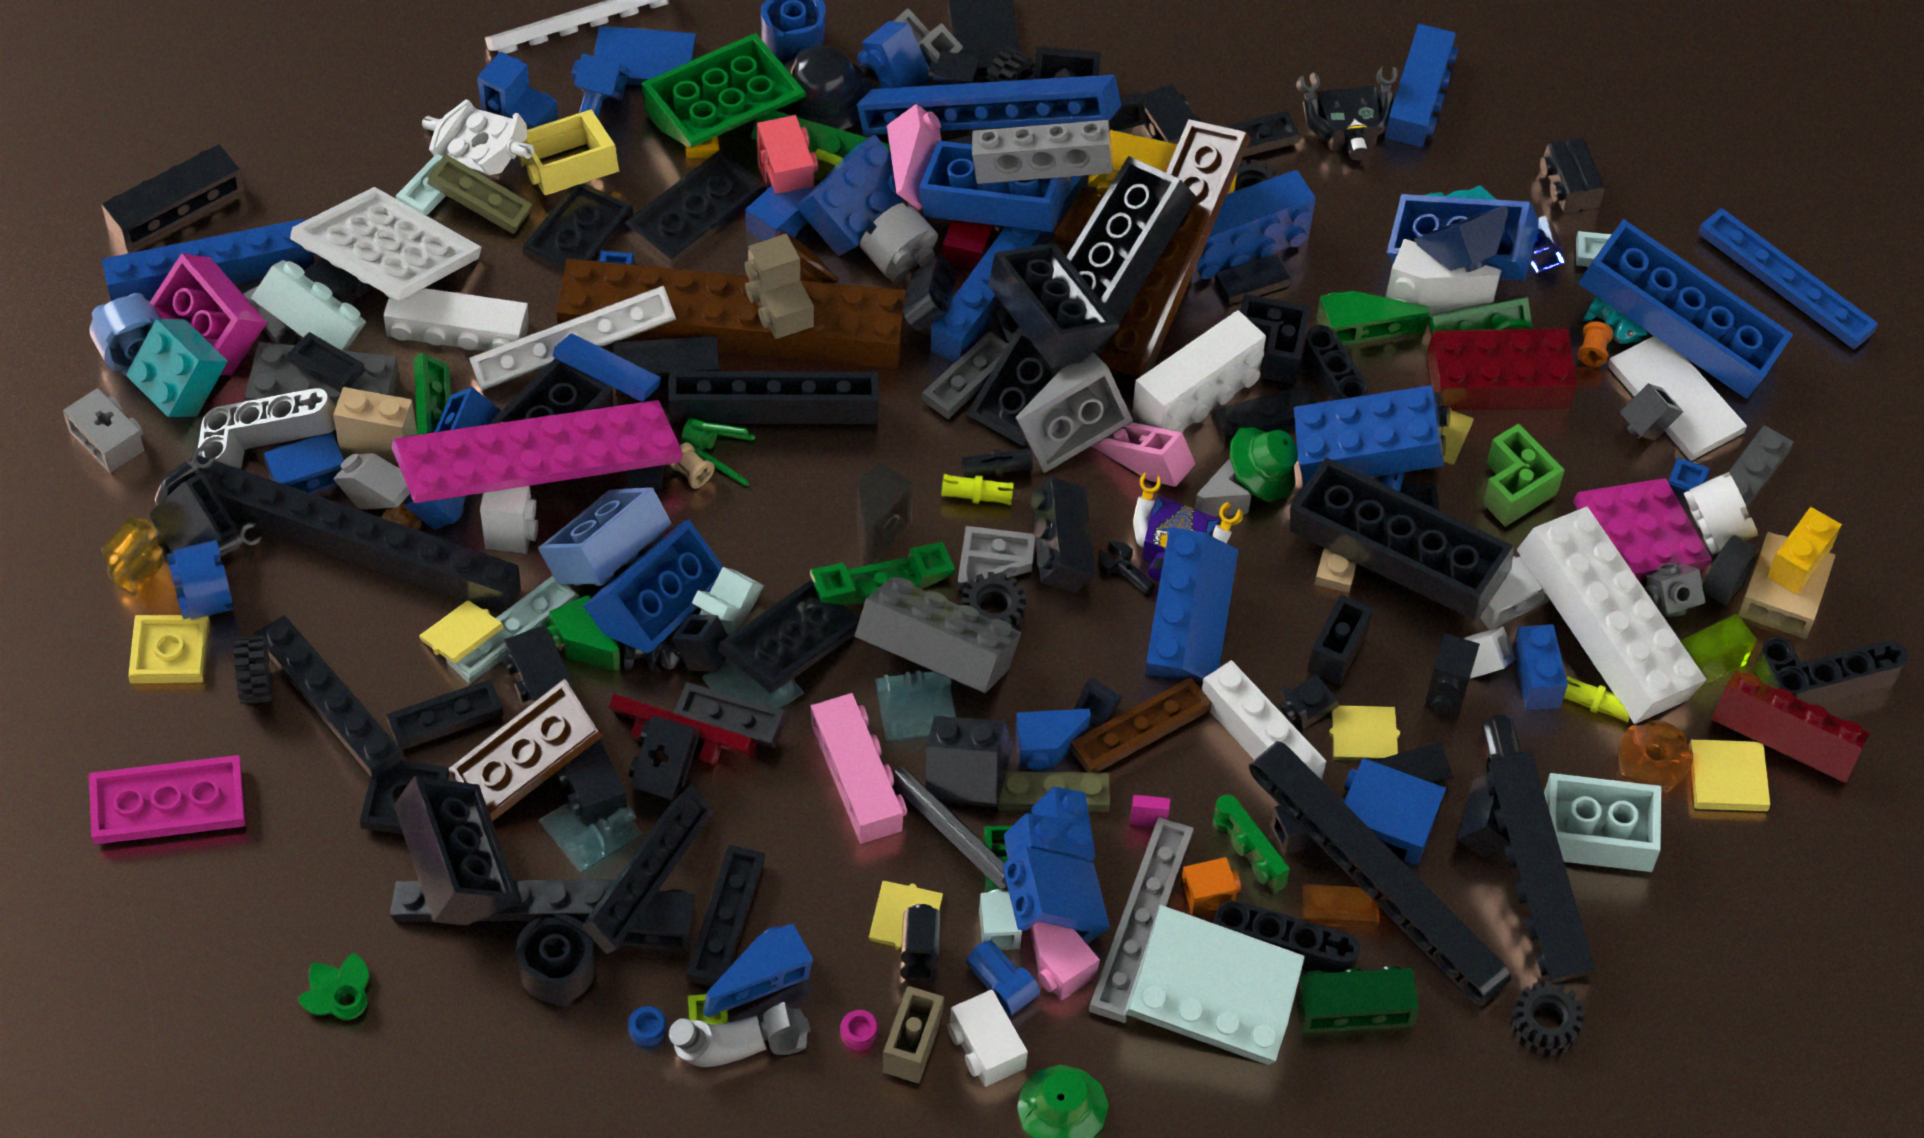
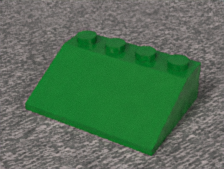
(719, 91)

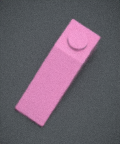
(911, 147)
(1149, 451)
(1062, 959)

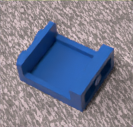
(1394, 805)
(1055, 892)

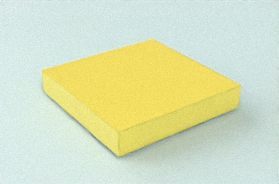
(168, 649)
(1729, 775)

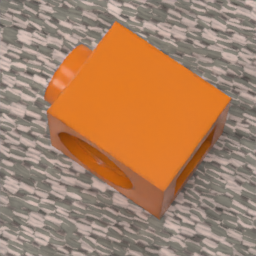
(1209, 885)

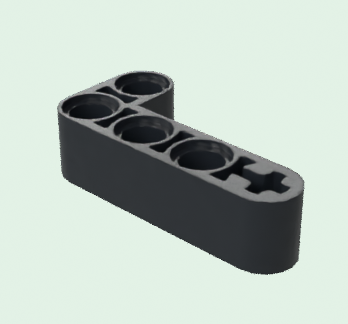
(1876, 666)
(1289, 932)

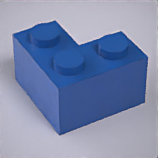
(506, 91)
(1056, 825)

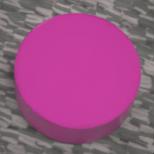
(859, 1030)

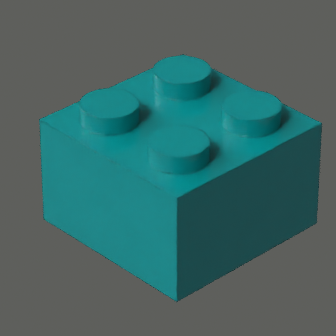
(176, 368)

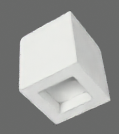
(1493, 653)

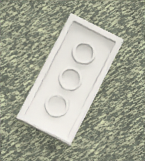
(1706, 415)

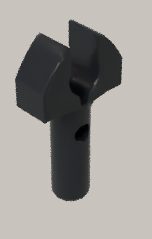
(1123, 566)

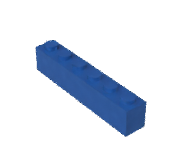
(241, 255)

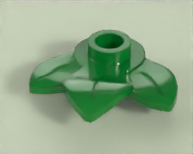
(334, 985)

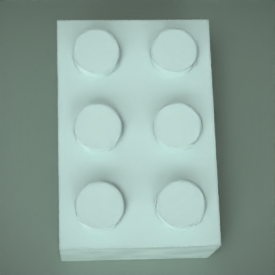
(1605, 821)

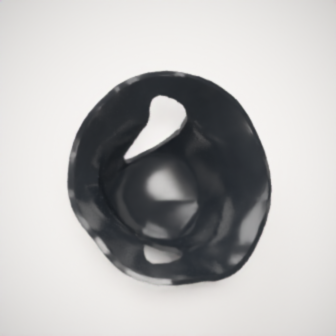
(830, 85)

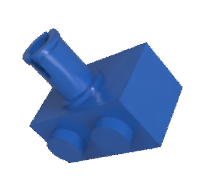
(894, 57)
(598, 81)

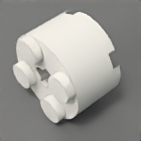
(1720, 512)

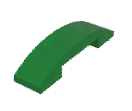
(852, 586)

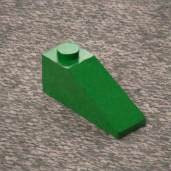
(1368, 317)

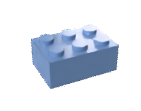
(605, 536)

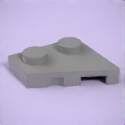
(995, 552)

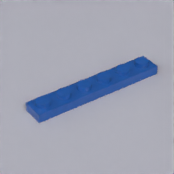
(1788, 278)

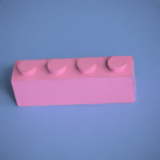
(857, 768)

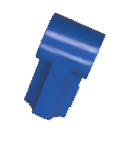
(1011, 985)

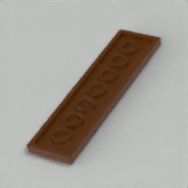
(1207, 165)

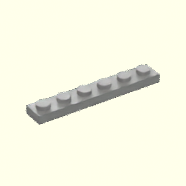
(1150, 890)

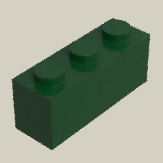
(1356, 999)

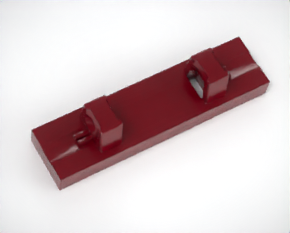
(713, 737)

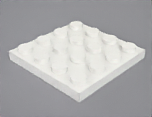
(385, 243)

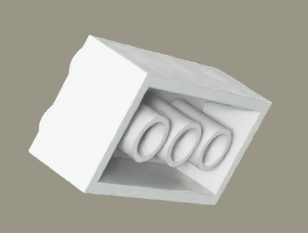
(1200, 375)

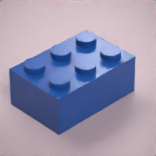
(852, 196)

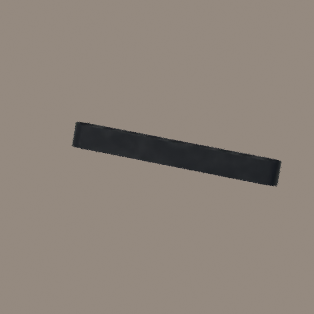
(1380, 873)

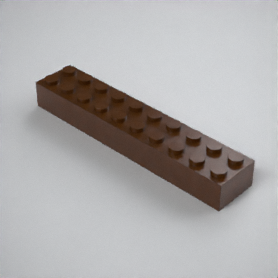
(849, 320)

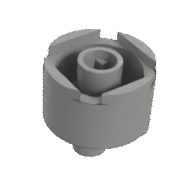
(900, 242)

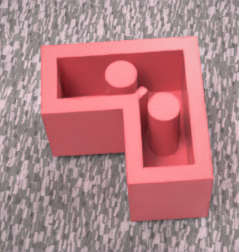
(785, 155)

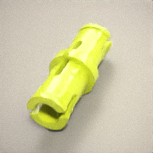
(977, 489)
(1595, 698)

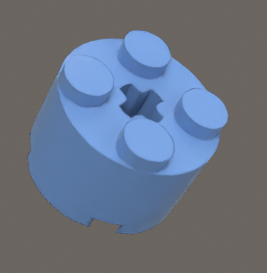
(121, 329)

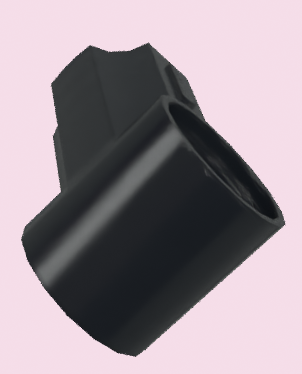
(1500, 738)

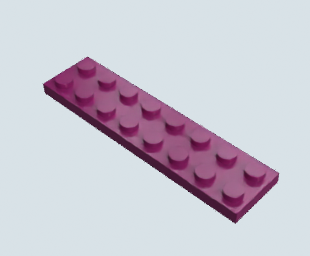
(536, 451)

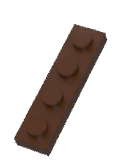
(1140, 726)

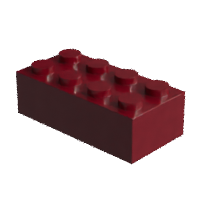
(1502, 368)

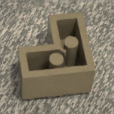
(777, 287)

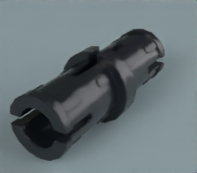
(997, 463)

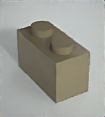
(913, 1034)

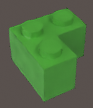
(1523, 478)

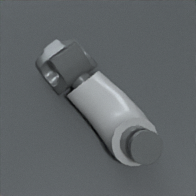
(729, 1042)

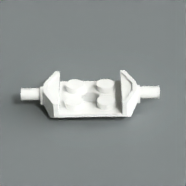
(467, 128)

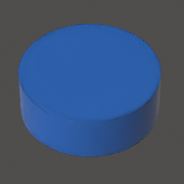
(647, 1026)

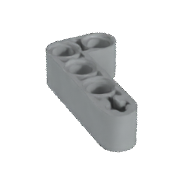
(264, 422)

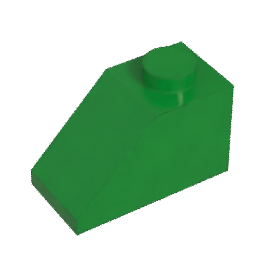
(581, 637)

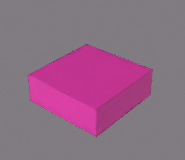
(1147, 809)

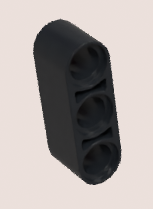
(929, 293)
(1332, 365)

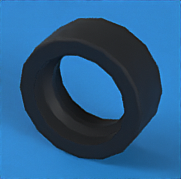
(1730, 570)

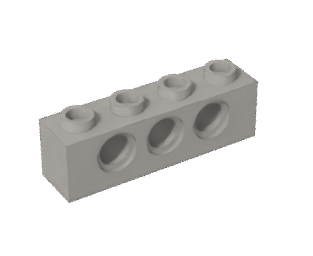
(1042, 151)

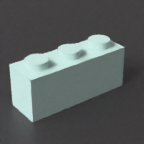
(307, 305)

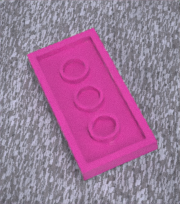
(166, 799)

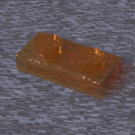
(1339, 906)

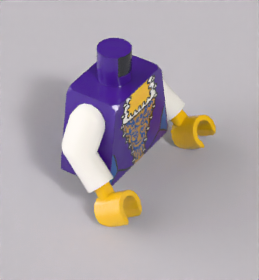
(1154, 518)

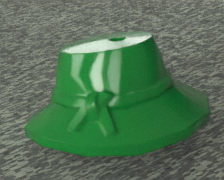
(1264, 462)
(1076, 1116)

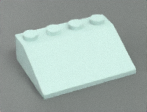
(1215, 985)

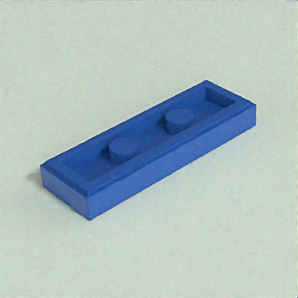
(606, 367)

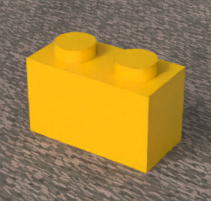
(1804, 550)

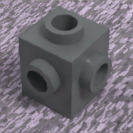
(1675, 588)

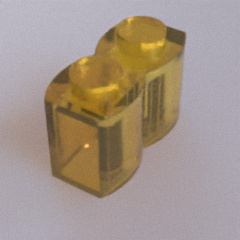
(133, 555)

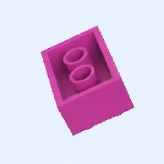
(212, 305)

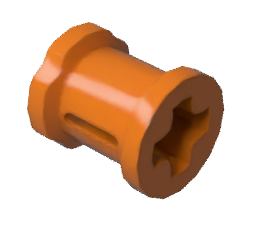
(1594, 351)

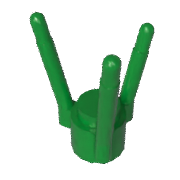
(704, 434)

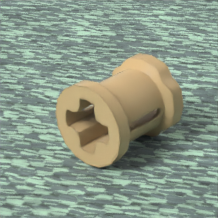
(693, 467)

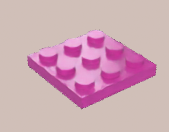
(1646, 525)

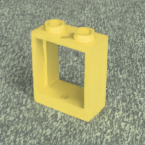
(576, 169)

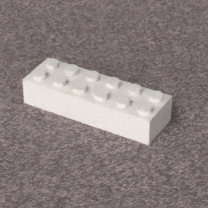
(1611, 614)

